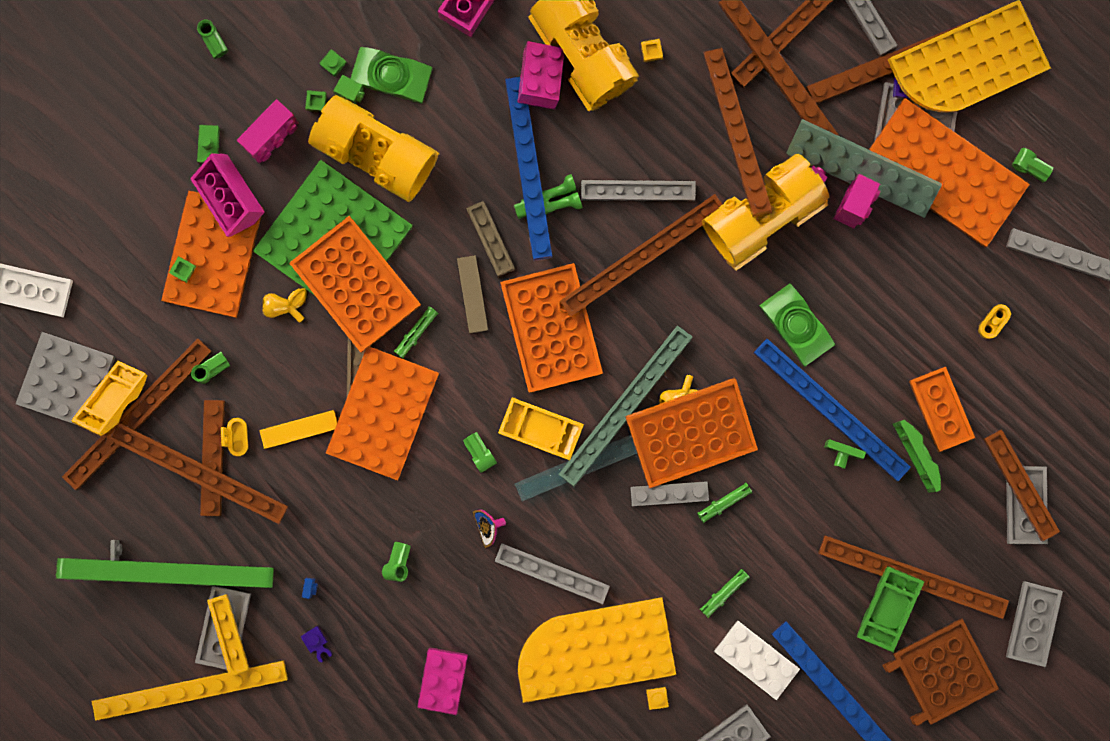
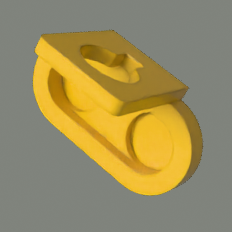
(235, 437)

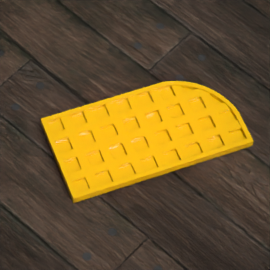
(971, 61)
(596, 650)

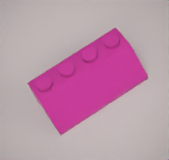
(226, 194)

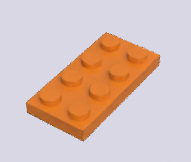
(941, 409)

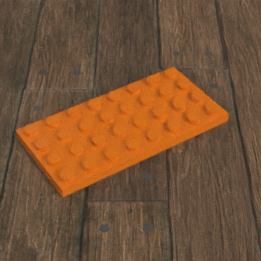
(974, 189)

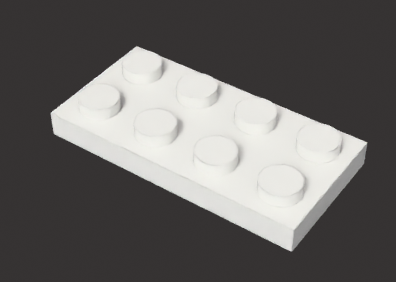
(34, 290)
(756, 660)

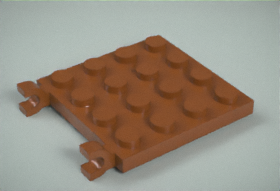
(944, 672)

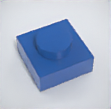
(310, 588)

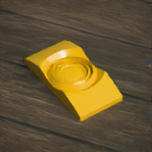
(110, 398)
(541, 428)

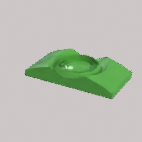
(391, 74)
(797, 325)
(919, 455)
(890, 608)

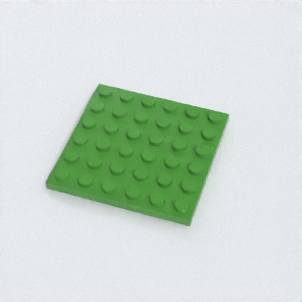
(319, 207)

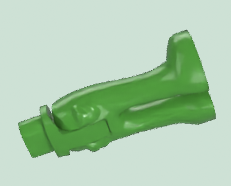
(567, 186)

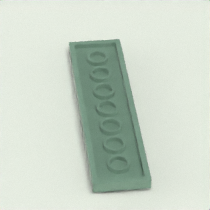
(847, 160)

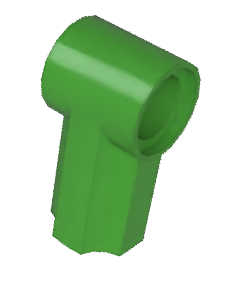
(212, 40)
(1028, 163)
(212, 367)
(481, 455)
(396, 568)

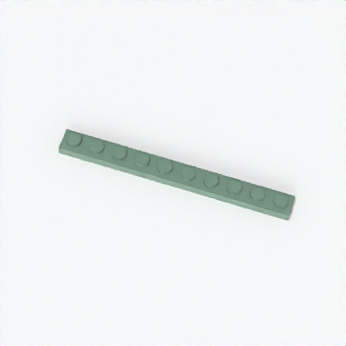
(625, 405)

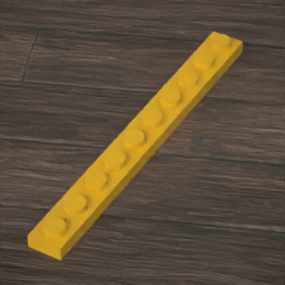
(189, 690)

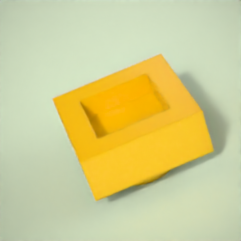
(651, 50)
(657, 698)

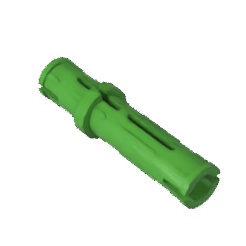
(414, 334)
(723, 503)
(724, 593)

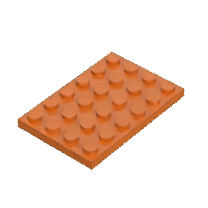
(219, 261)
(355, 284)
(549, 341)
(382, 413)
(691, 432)

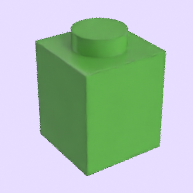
(349, 89)

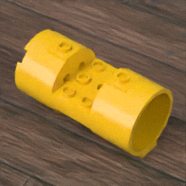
(599, 68)
(353, 136)
(794, 196)

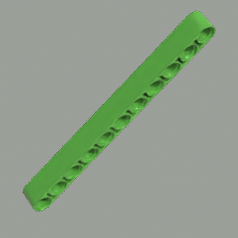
(164, 572)

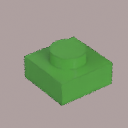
(332, 63)
(315, 101)
(182, 269)

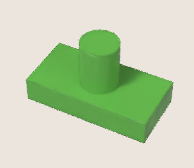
(207, 142)
(844, 452)

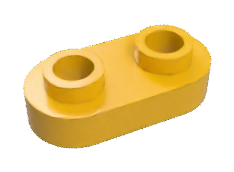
(994, 322)

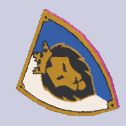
(487, 526)

